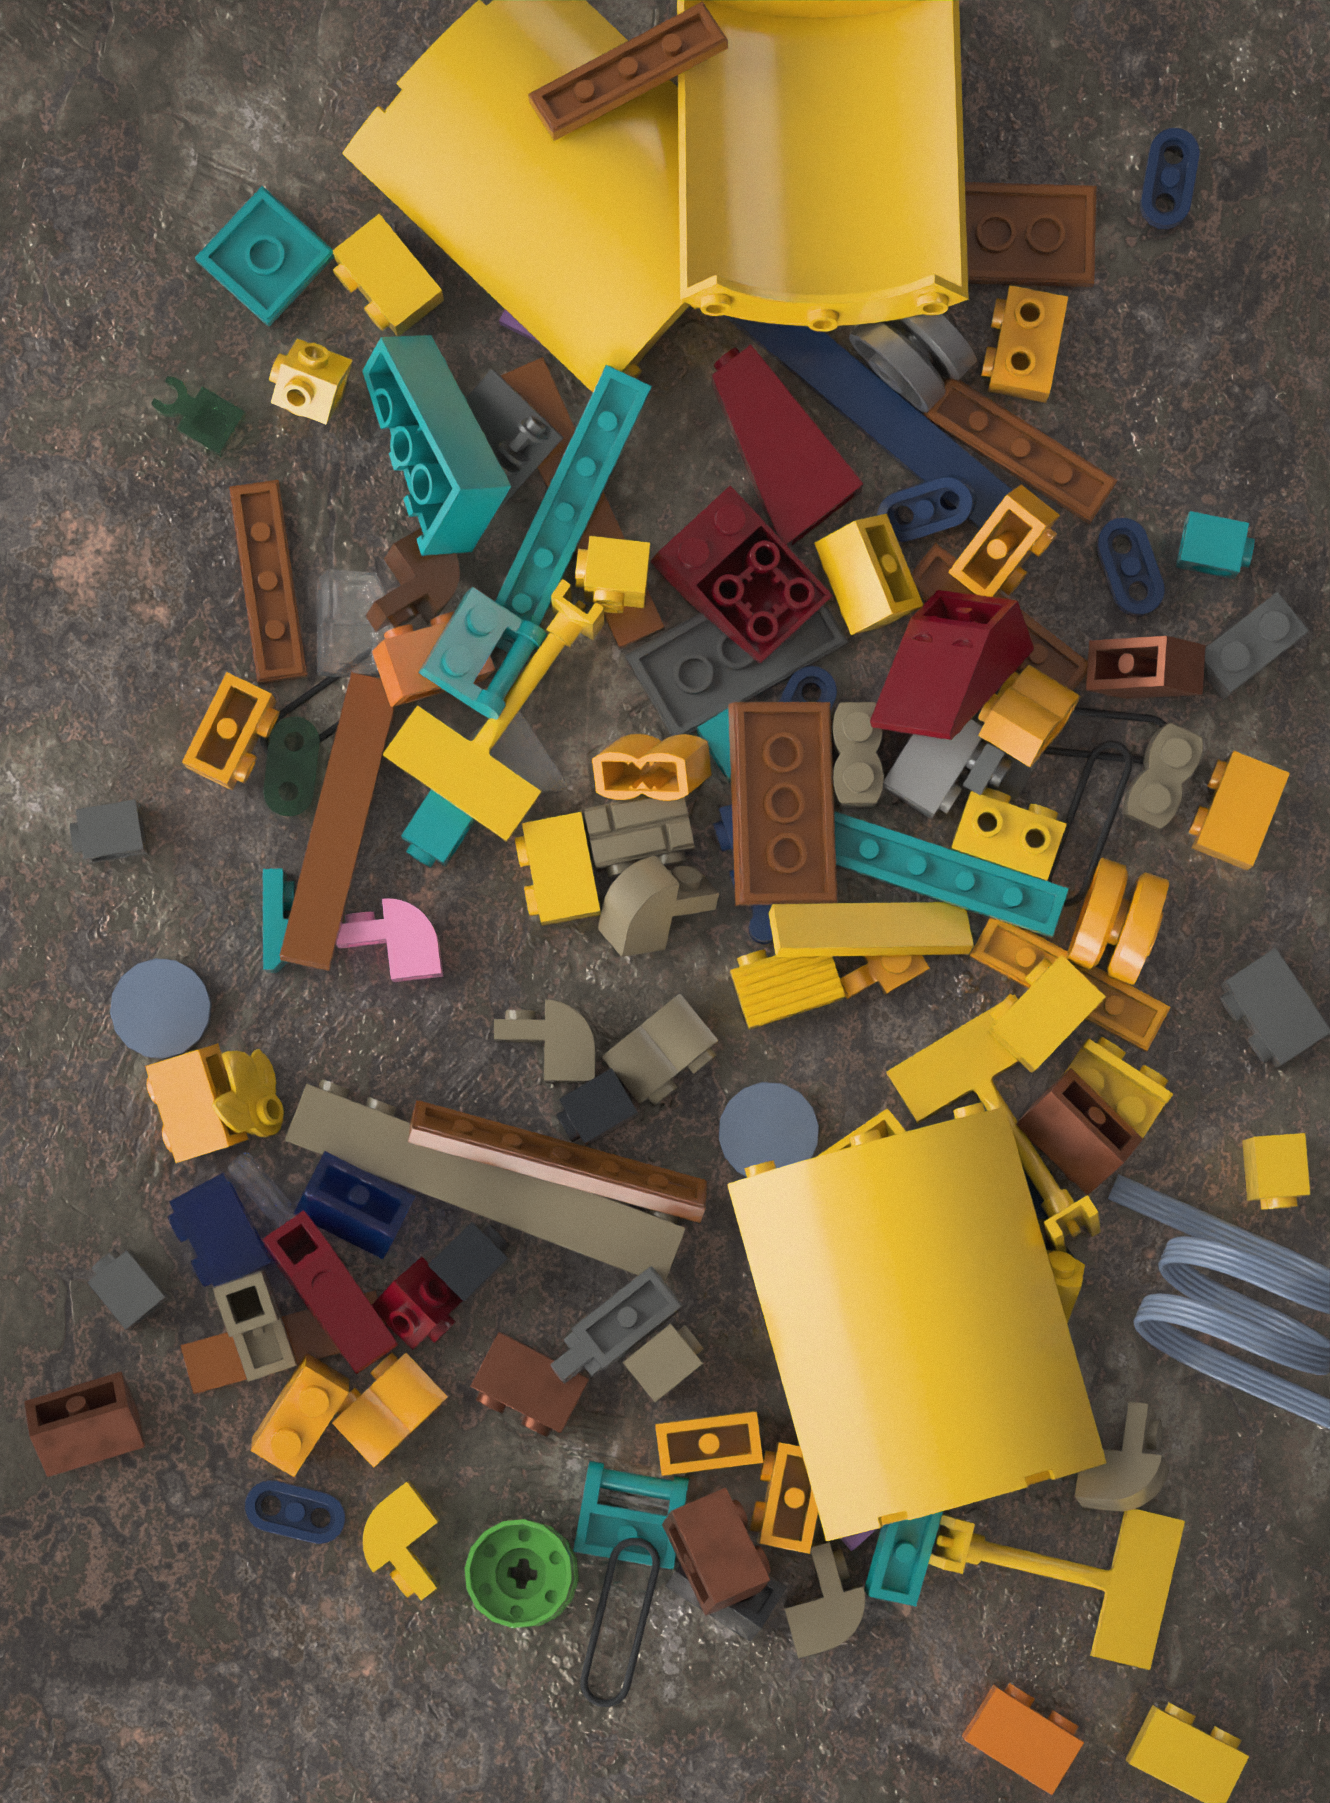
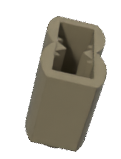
(1167, 763)
(857, 768)
(661, 1050)

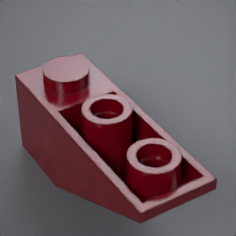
(329, 1291)

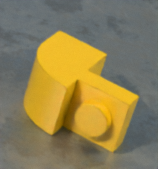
(391, 1530)

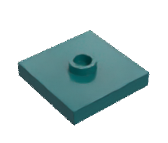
(265, 256)

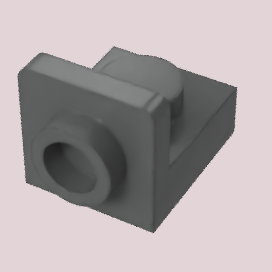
(999, 772)

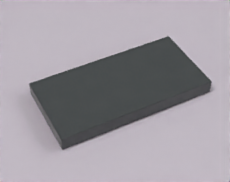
(700, 670)

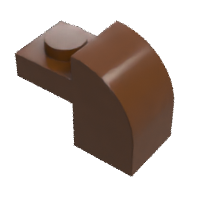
(425, 585)

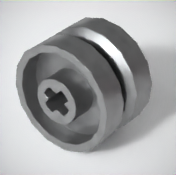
(913, 355)

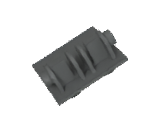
(512, 428)

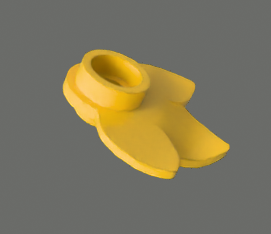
(253, 1099)

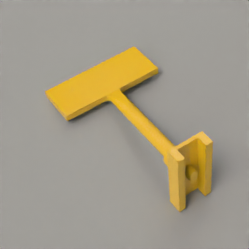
(463, 768)
(968, 1063)
(1133, 1586)

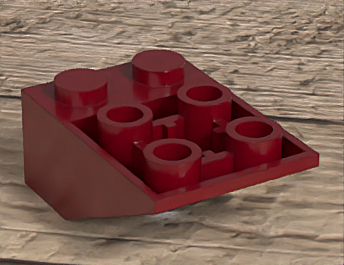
(741, 575)
(951, 663)

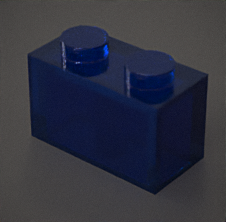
(354, 1205)
(218, 1232)

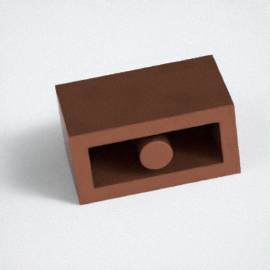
(1145, 667)
(1079, 1131)
(525, 1381)
(84, 1424)
(717, 1551)

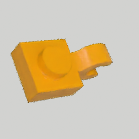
(887, 970)

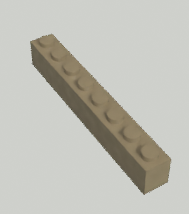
(553, 1212)

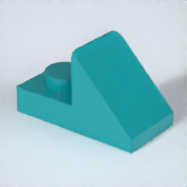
(277, 900)

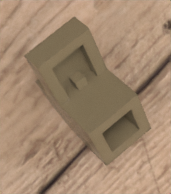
(645, 899)
(567, 1040)
(256, 1324)
(1129, 1475)
(831, 1617)

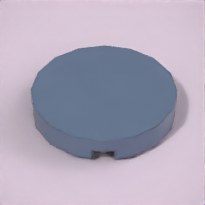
(160, 1008)
(767, 1125)

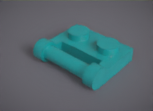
(467, 646)
(606, 1525)

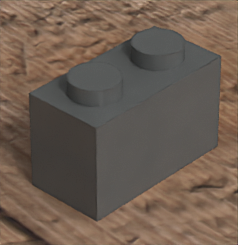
(1252, 645)
(1274, 1009)

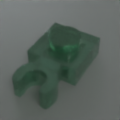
(205, 418)

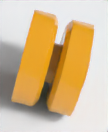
(1124, 923)

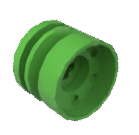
(500, 1595)

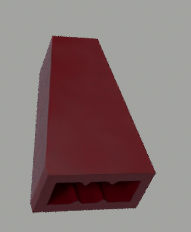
(784, 452)

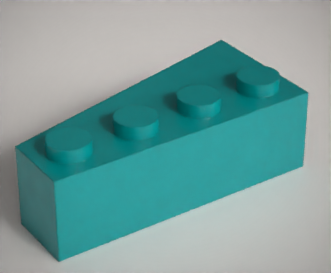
(436, 443)

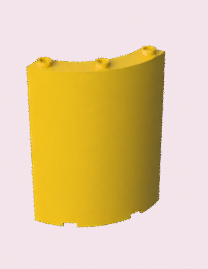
(824, 163)
(556, 231)
(916, 1322)

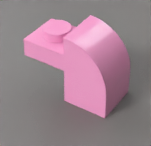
(409, 937)

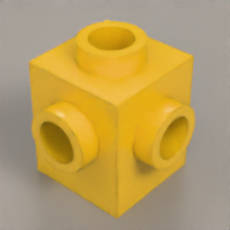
(310, 380)

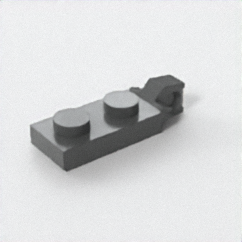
(617, 1326)

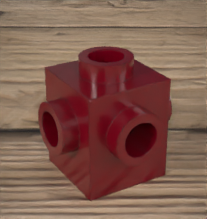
(418, 1305)

